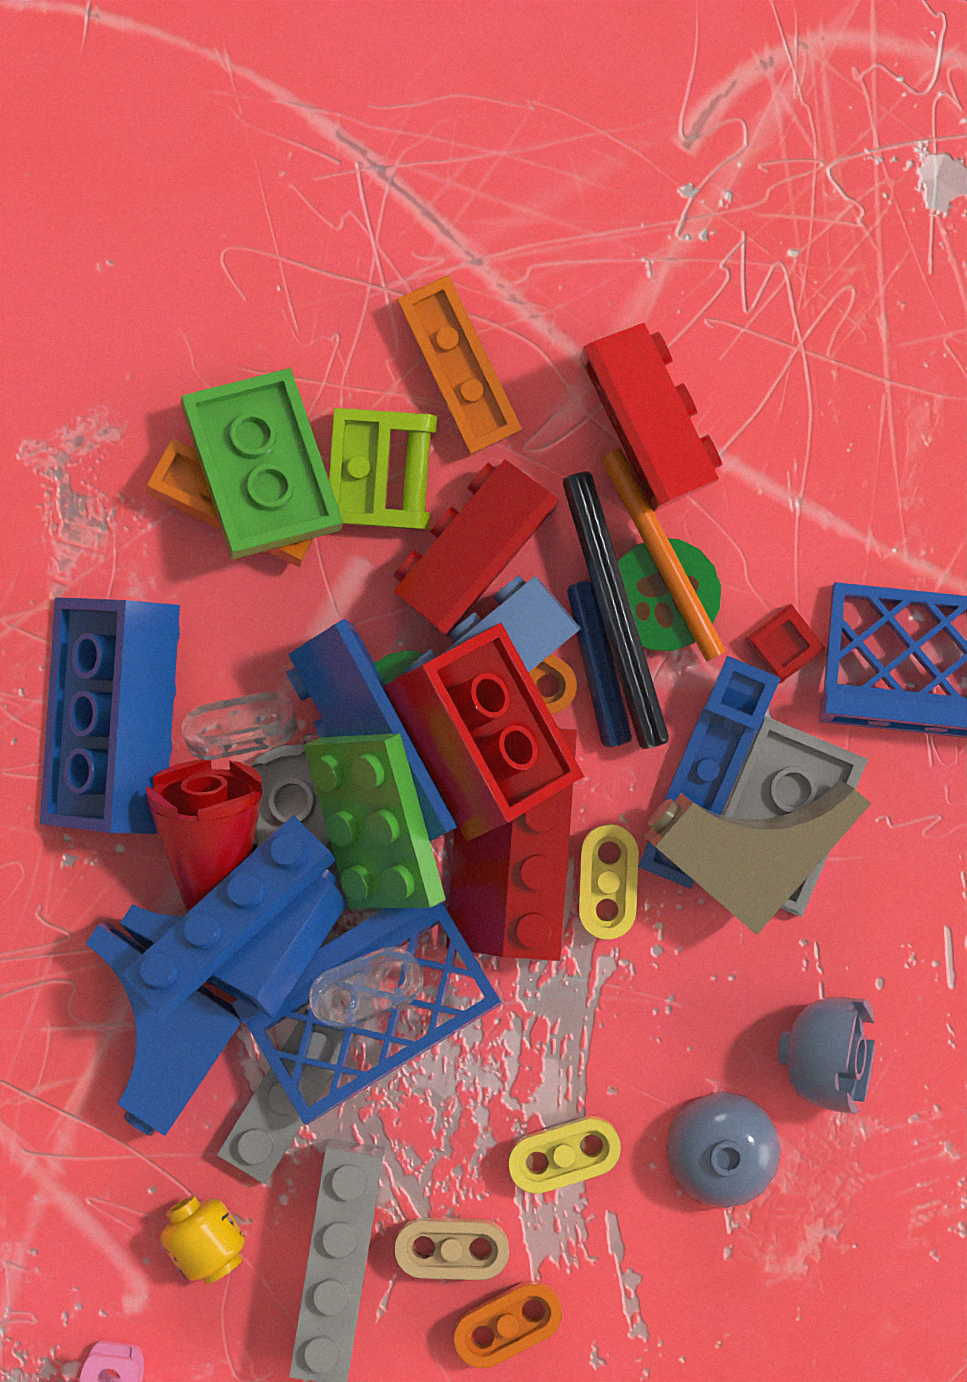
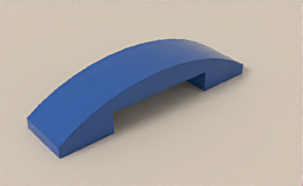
(716, 749)

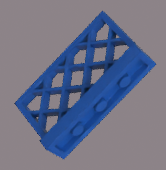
(893, 707)
(385, 929)

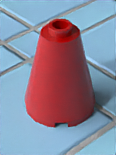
(205, 822)

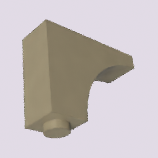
(756, 861)

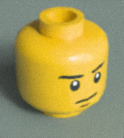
(202, 1239)

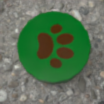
(653, 606)

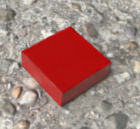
(785, 643)

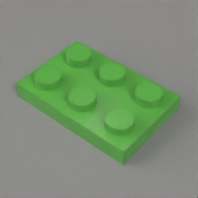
(261, 463)
(374, 821)

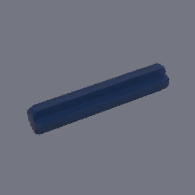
(599, 666)

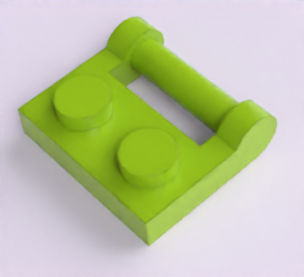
(362, 462)

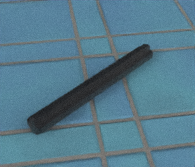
(615, 610)

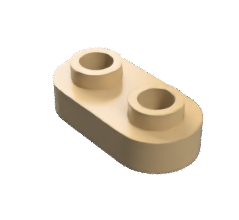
(452, 1249)

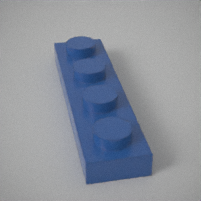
(228, 917)

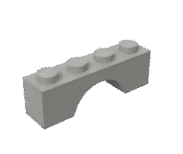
(337, 1261)

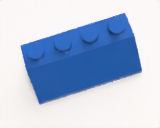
(352, 702)
(108, 712)

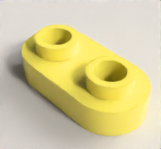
(608, 881)
(565, 1157)

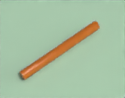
(663, 554)

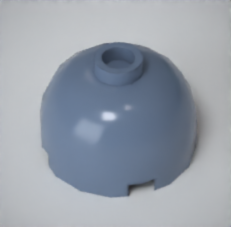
(829, 1053)
(723, 1149)

